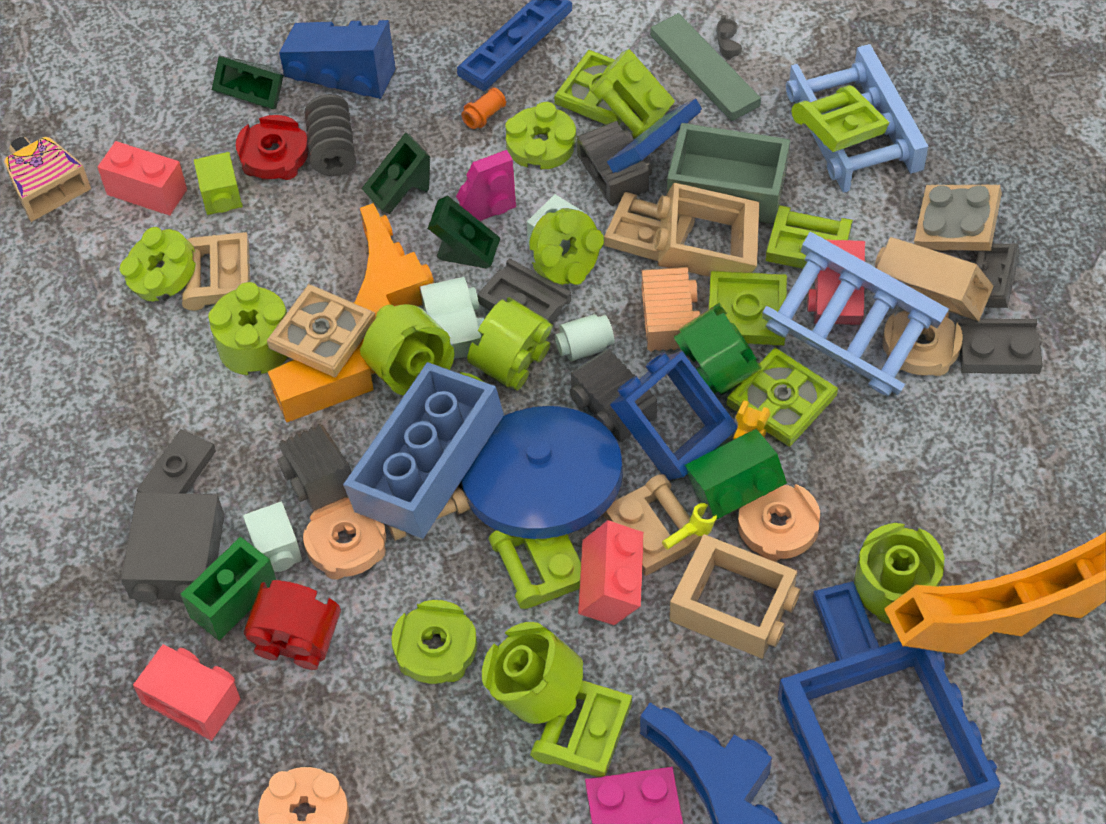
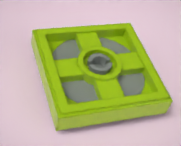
(576, 92)
(788, 391)

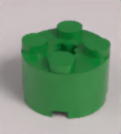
(718, 349)

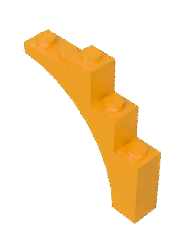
(389, 280)
(963, 615)

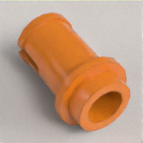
(477, 113)

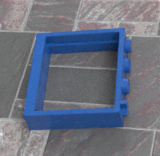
(947, 703)

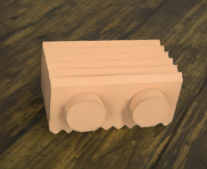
(667, 305)

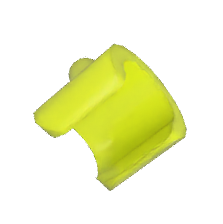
(695, 526)

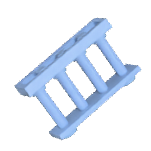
(880, 92)
(888, 294)

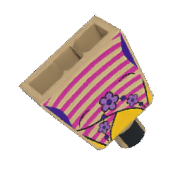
(44, 175)

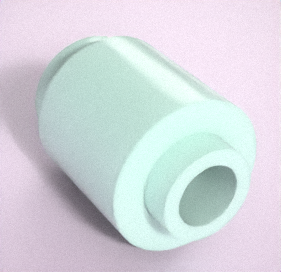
(584, 337)

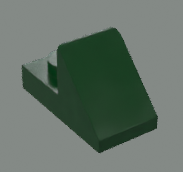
(400, 170)
(462, 235)

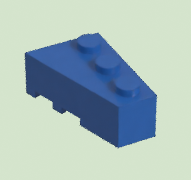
(340, 56)

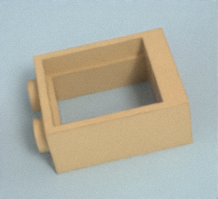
(715, 207)
(938, 276)
(721, 626)

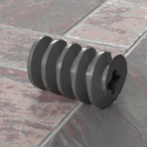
(330, 135)

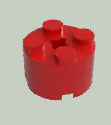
(291, 623)

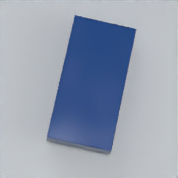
(844, 620)

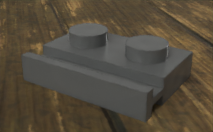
(526, 288)
(1000, 346)

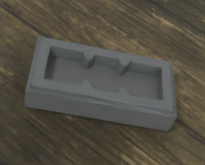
(1000, 269)
(178, 465)

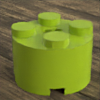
(243, 324)
(510, 343)
(402, 344)
(893, 563)
(533, 673)

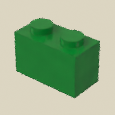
(736, 474)
(228, 588)

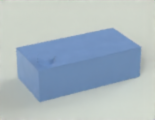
(424, 450)

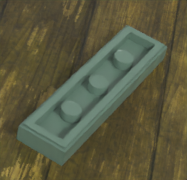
(705, 67)

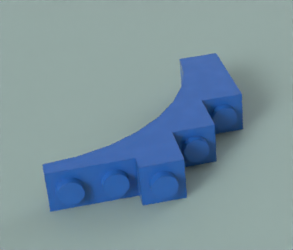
(721, 776)

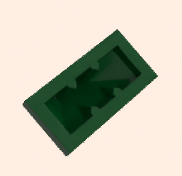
(248, 81)

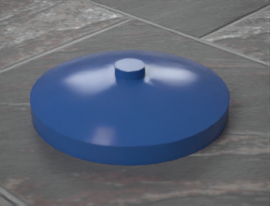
(544, 473)

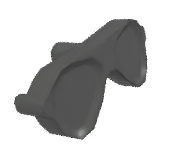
(725, 30)

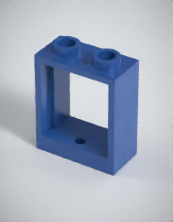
(700, 397)

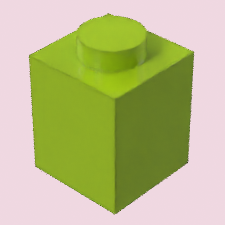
(217, 183)

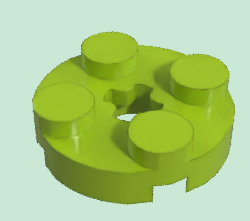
(535, 121)
(583, 249)
(140, 264)
(438, 664)

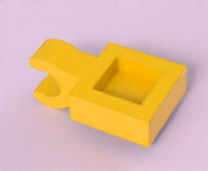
(750, 419)

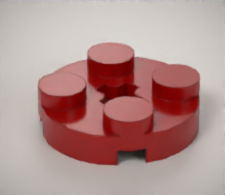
(276, 163)

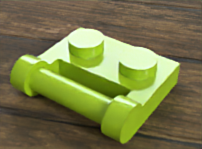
(637, 88)
(844, 127)
(787, 241)
(553, 560)
(594, 733)

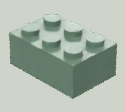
(732, 165)

